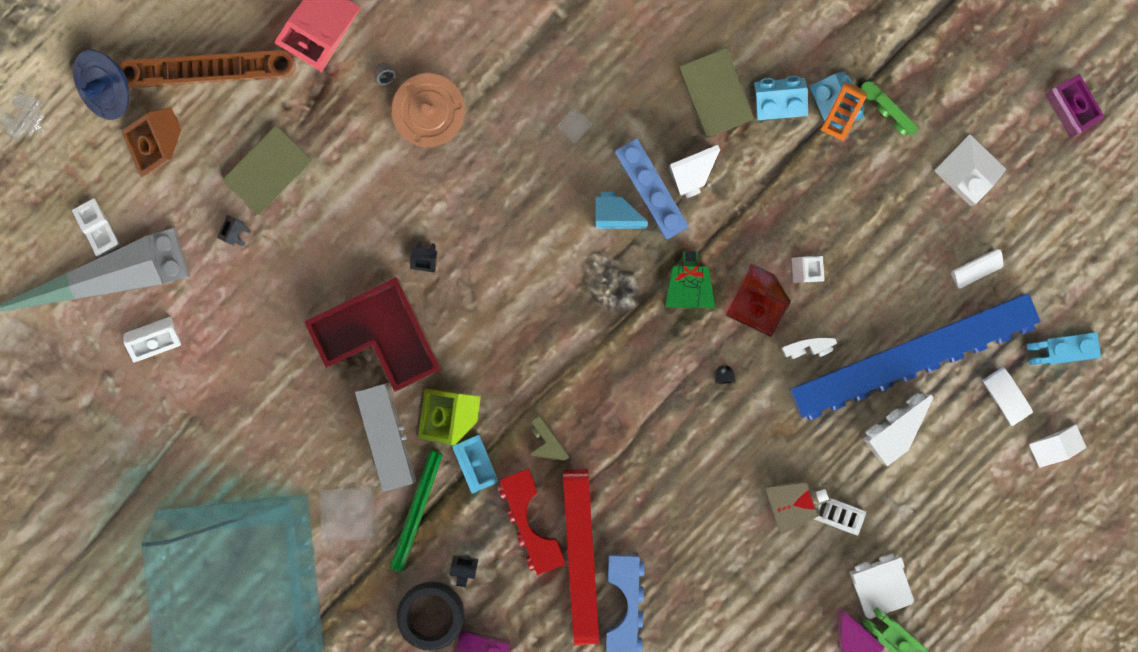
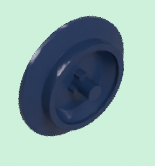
(101, 84)

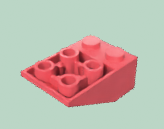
(317, 30)

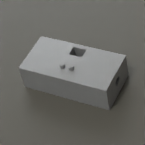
(386, 437)

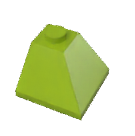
(447, 415)

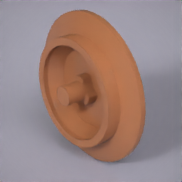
(428, 110)

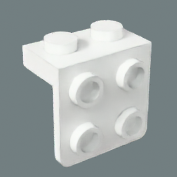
(882, 585)

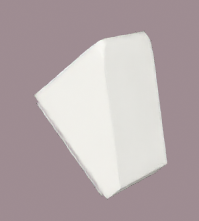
(808, 269)

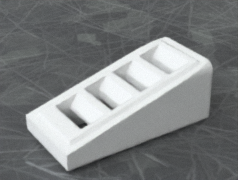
(860, 515)

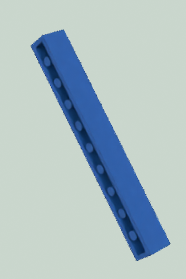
(915, 355)

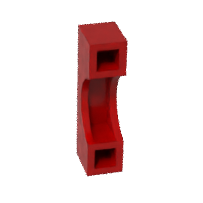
(543, 552)

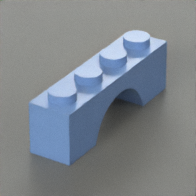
(651, 189)
(625, 573)

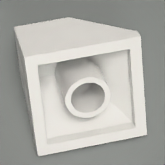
(970, 170)
(693, 171)

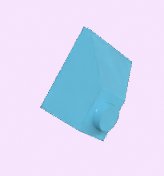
(616, 213)

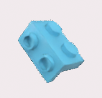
(826, 92)
(781, 98)

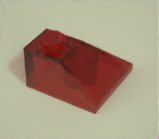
(759, 301)

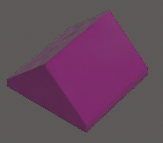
(1075, 105)

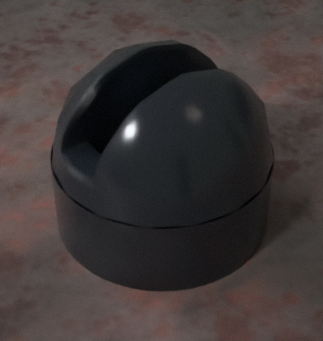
(724, 375)

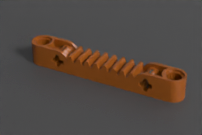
(208, 68)

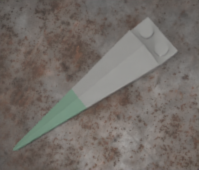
(141, 264)

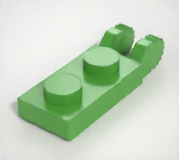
(888, 108)
(893, 635)

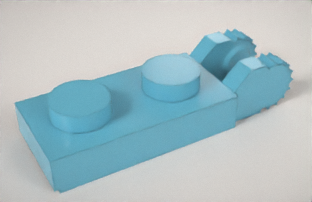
(1067, 349)

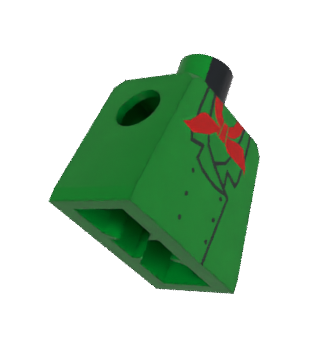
(690, 284)

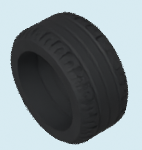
(424, 642)

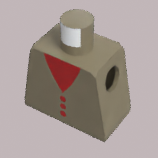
(795, 503)

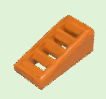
(855, 91)

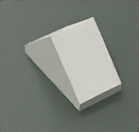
(1058, 446)

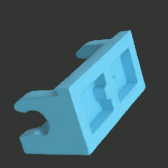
(475, 464)

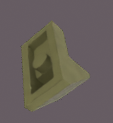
(551, 447)

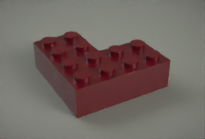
(377, 320)

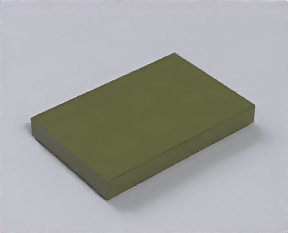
(716, 93)
(267, 170)

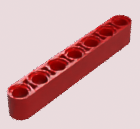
(581, 557)

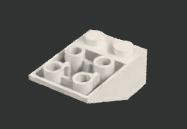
(898, 432)

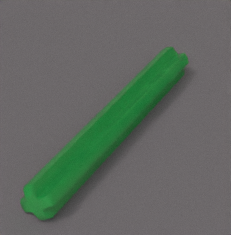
(416, 511)

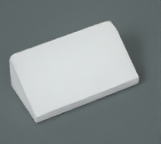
(977, 268)
(151, 339)

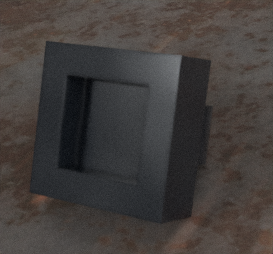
(231, 229)
(423, 259)
(463, 569)

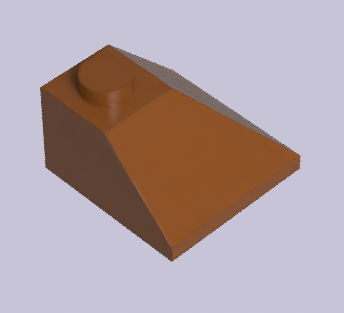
(152, 139)

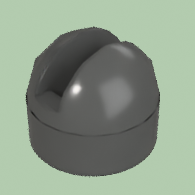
(384, 74)

